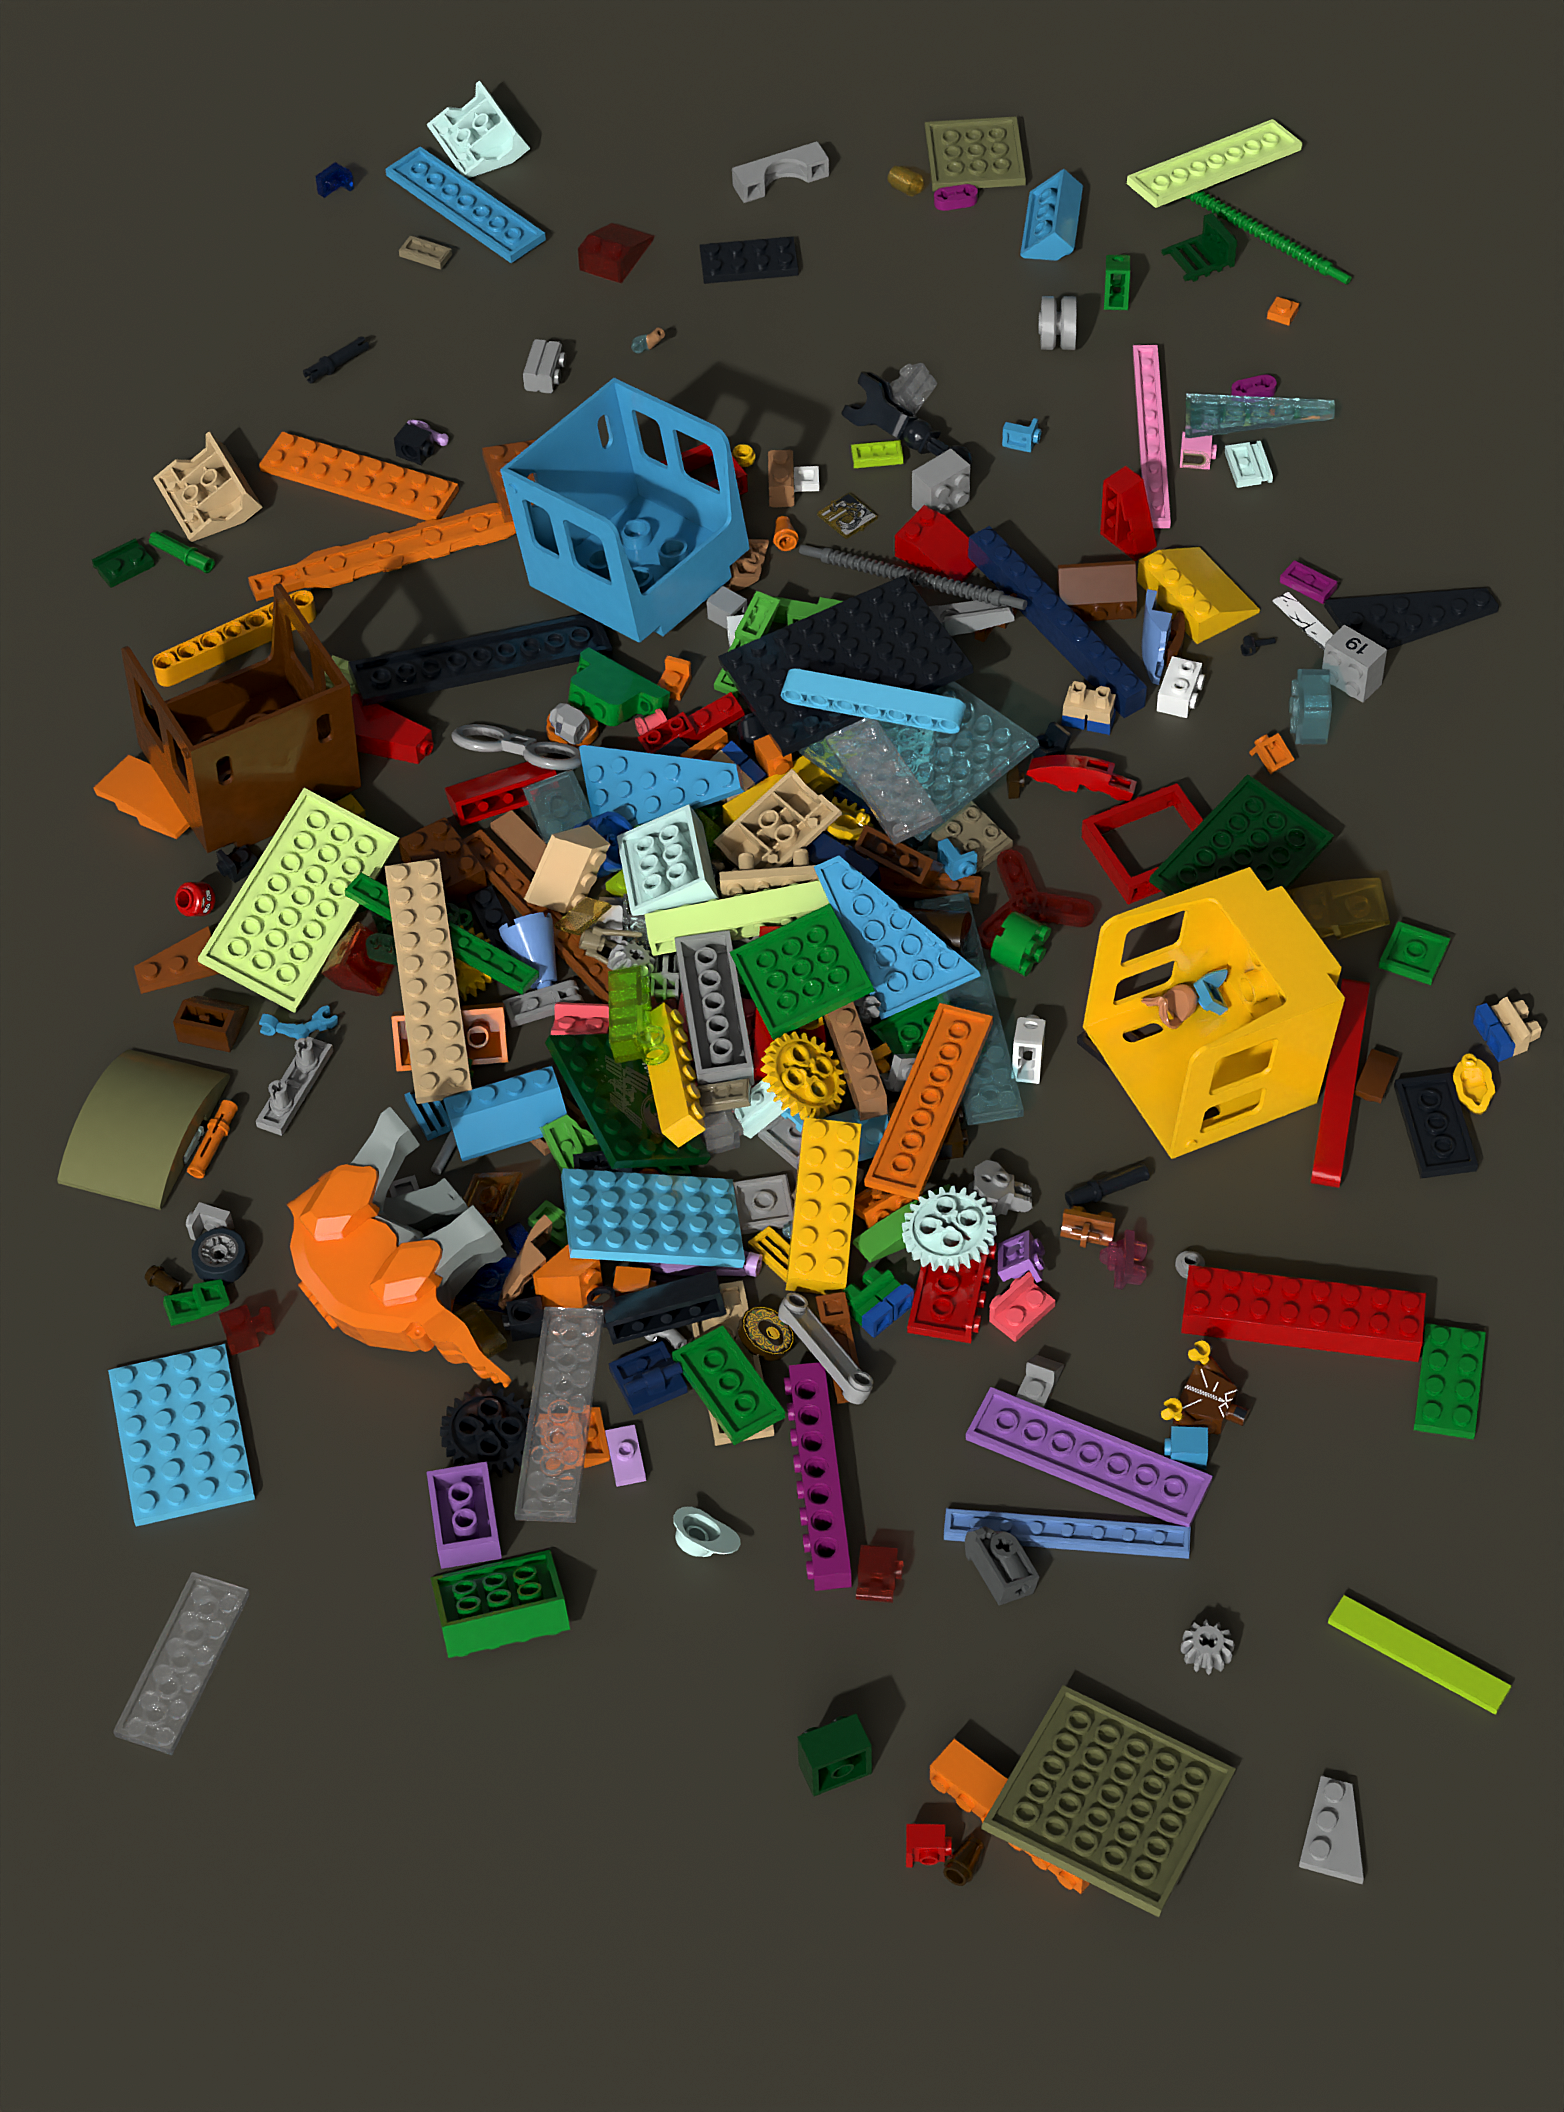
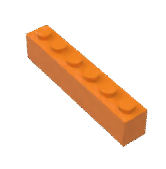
(976, 1789)

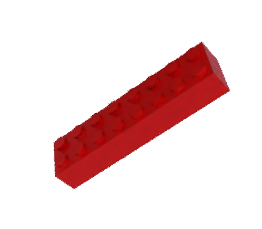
(1304, 1313)

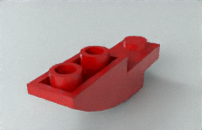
(695, 726)
(1072, 770)

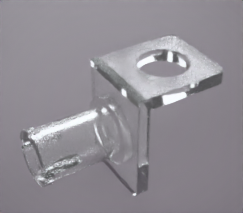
(635, 923)

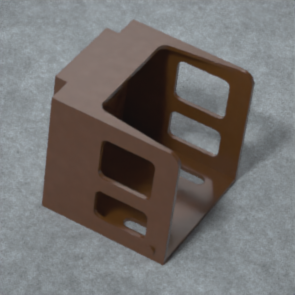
(252, 738)

